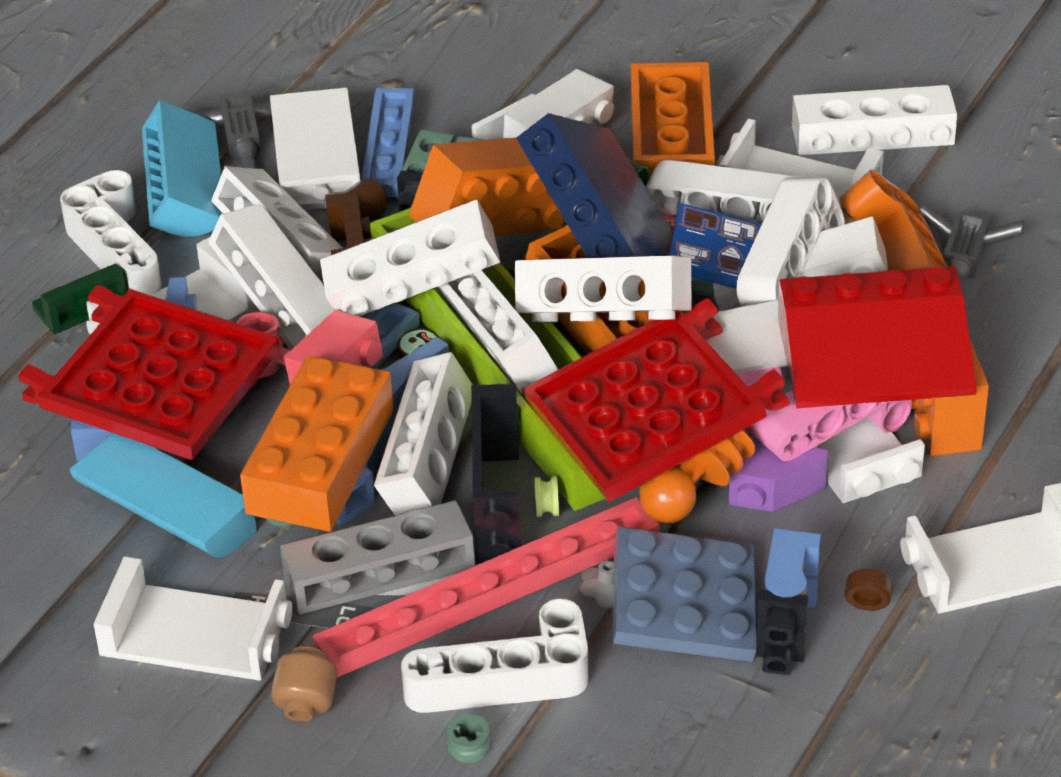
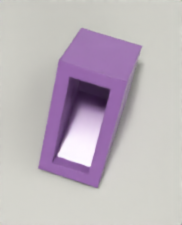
(772, 484)

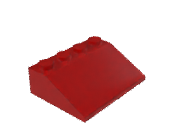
(876, 337)

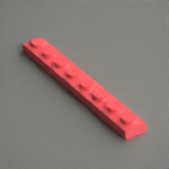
(479, 589)

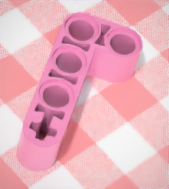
(795, 431)

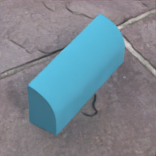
(181, 171)
(167, 494)

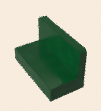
(67, 304)

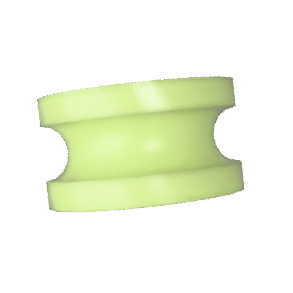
(546, 496)

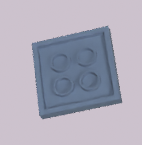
(684, 594)

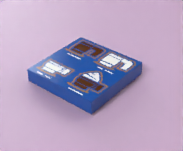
(714, 243)

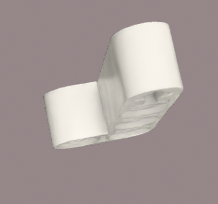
(713, 188)
(96, 221)
(787, 237)
(502, 669)

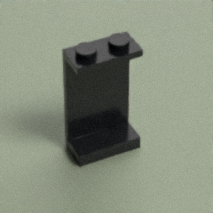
(494, 439)

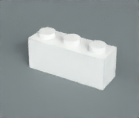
(573, 97)

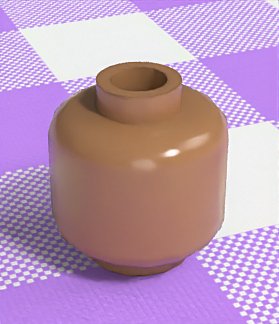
(304, 683)

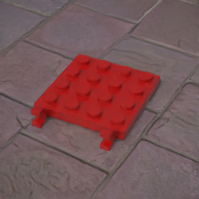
(154, 372)
(650, 401)

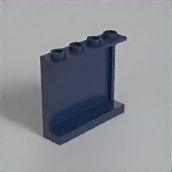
(596, 188)

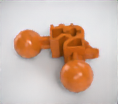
(673, 493)

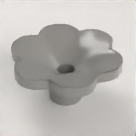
(599, 584)

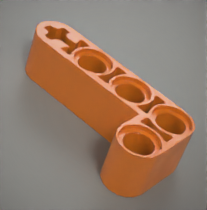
(898, 220)

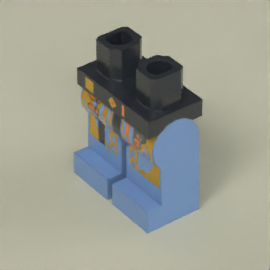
(782, 607)

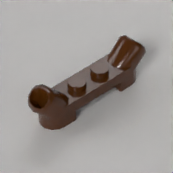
(354, 210)

